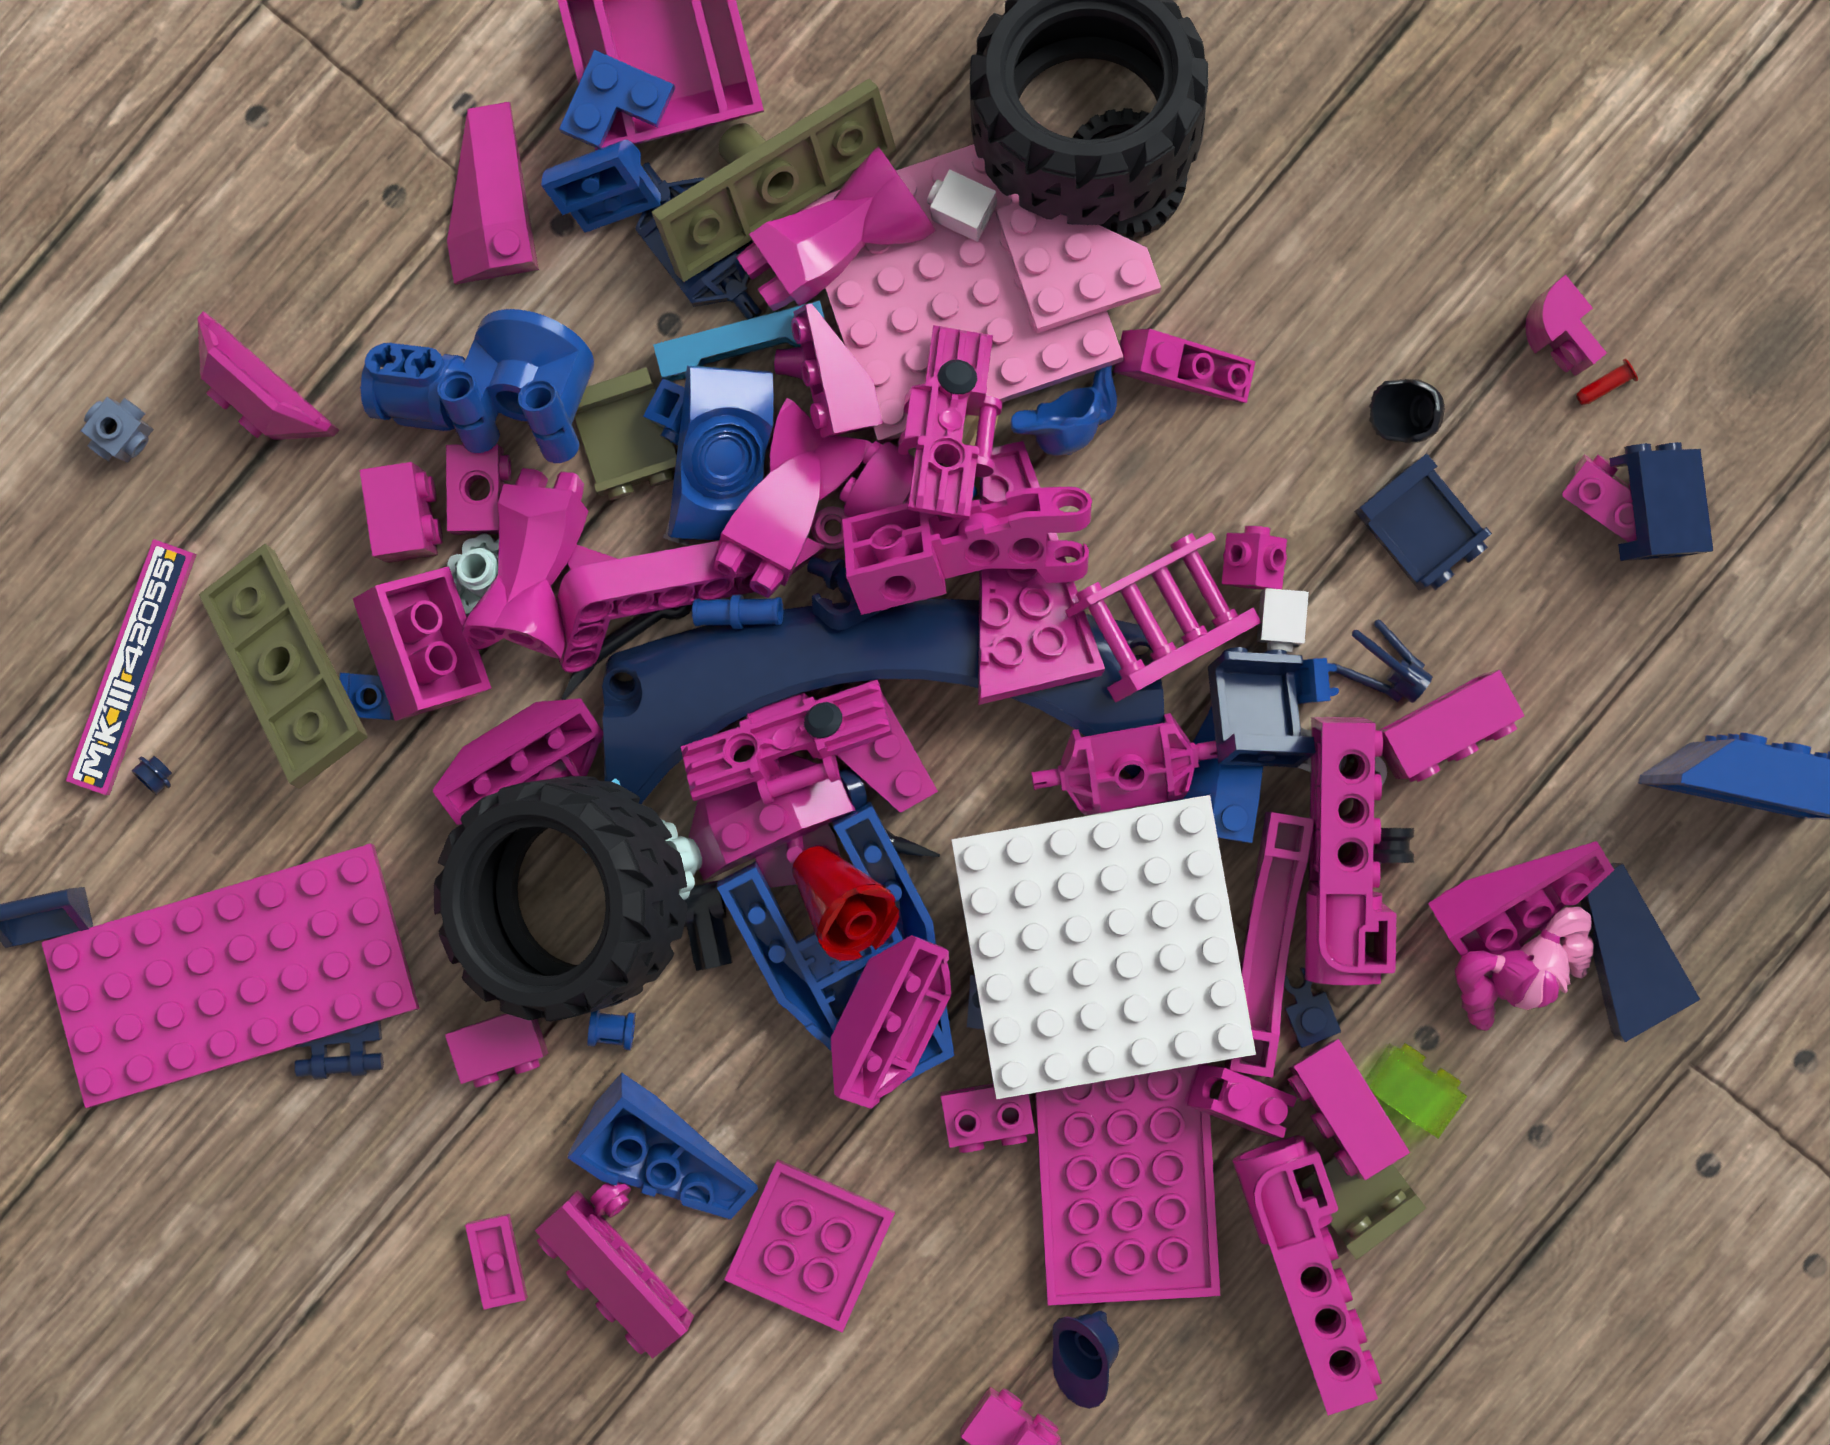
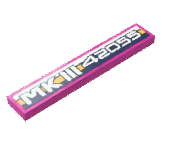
(131, 667)

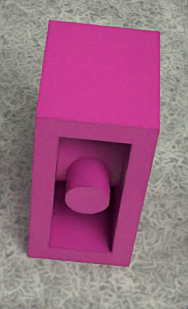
(464, 468)

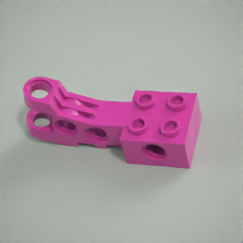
(908, 554)

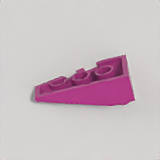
(490, 210)
(1512, 904)

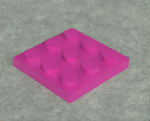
(809, 1245)

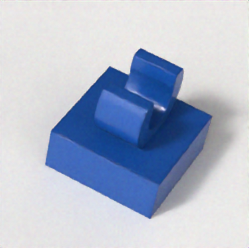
(1313, 681)

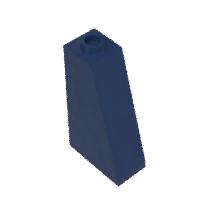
(1633, 959)

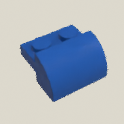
(602, 186)

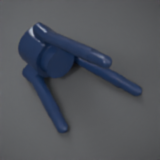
(1406, 676)

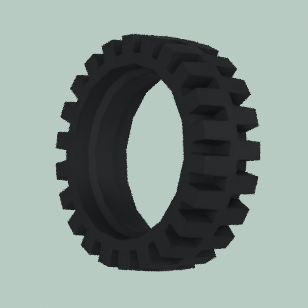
(1141, 225)

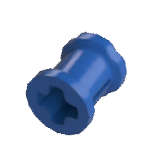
(611, 1029)

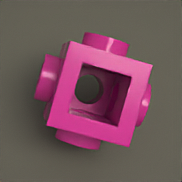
(1254, 559)

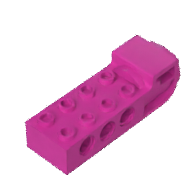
(1341, 890)
(1295, 1229)

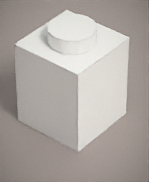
(962, 204)
(1282, 618)

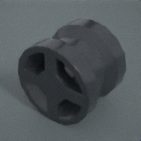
(1394, 846)

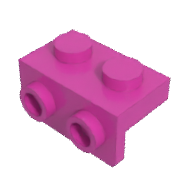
(1602, 495)

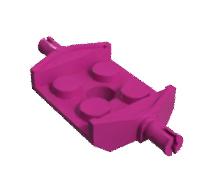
(1094, 762)

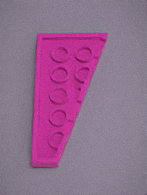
(1022, 619)

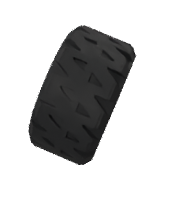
(1098, 175)
(483, 911)

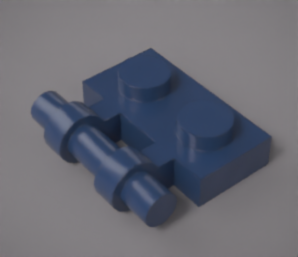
(356, 1063)

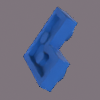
(610, 88)

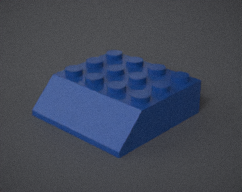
(1749, 774)

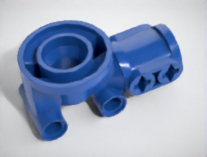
(515, 367)

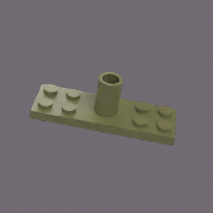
(771, 178)
(283, 666)

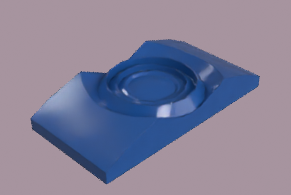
(719, 447)

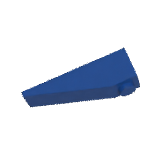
(1232, 790)
(648, 1146)

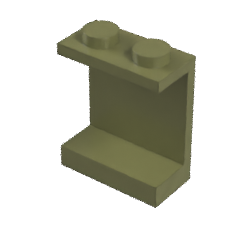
(618, 439)

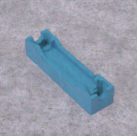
(726, 342)

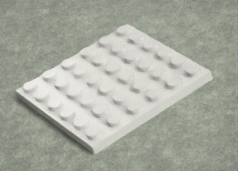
(1103, 947)

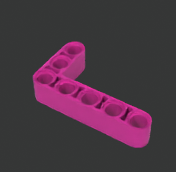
(635, 586)

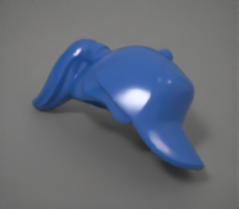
(1072, 418)

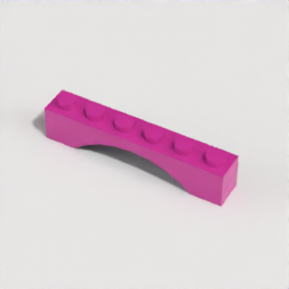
(1268, 933)

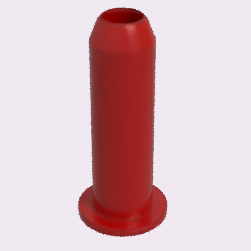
(1607, 383)

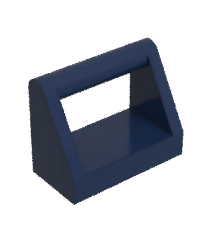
(44, 917)

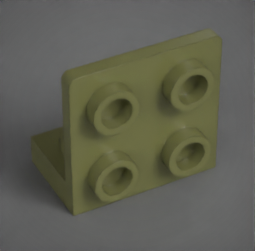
(1369, 1207)

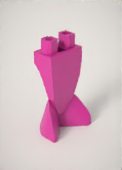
(820, 242)
(778, 513)
(535, 544)

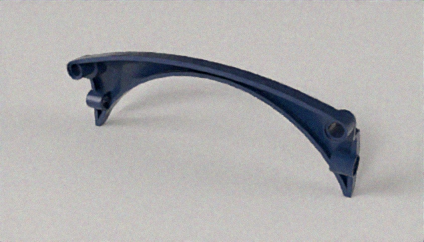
(717, 674)

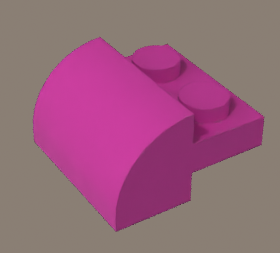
(1557, 322)

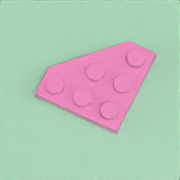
(1073, 268)

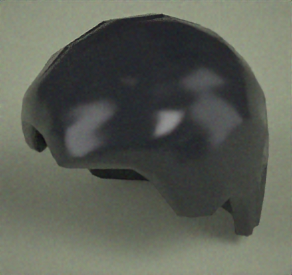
(1406, 410)

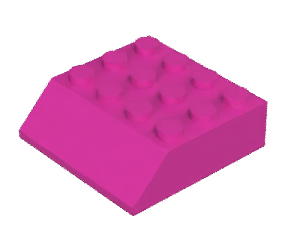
(680, 41)

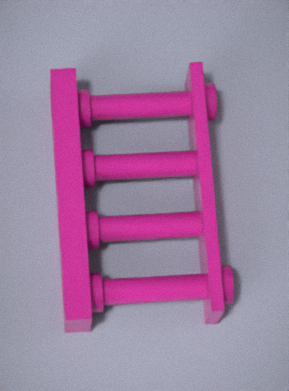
(1165, 655)

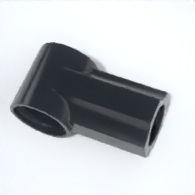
(707, 927)

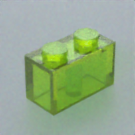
(1415, 1090)

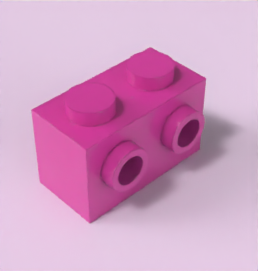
(977, 1117)

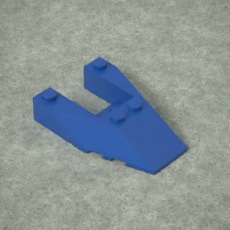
(800, 971)

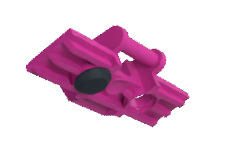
(936, 423)
(783, 728)

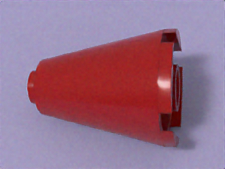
(843, 904)

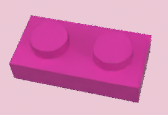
(496, 1261)

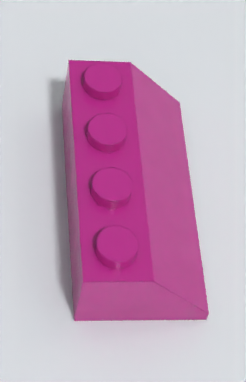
(614, 1275)

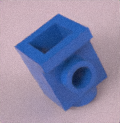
(356, 685)

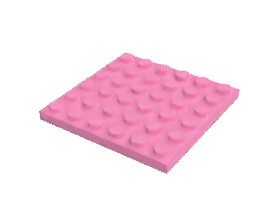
(899, 291)

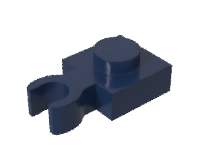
(1310, 1014)

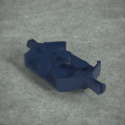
(716, 284)

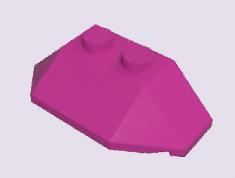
(254, 389)
(532, 745)
(741, 827)
(889, 1020)

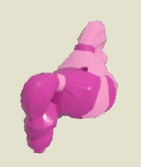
(1528, 975)

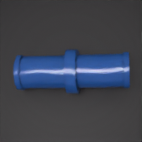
(737, 611)

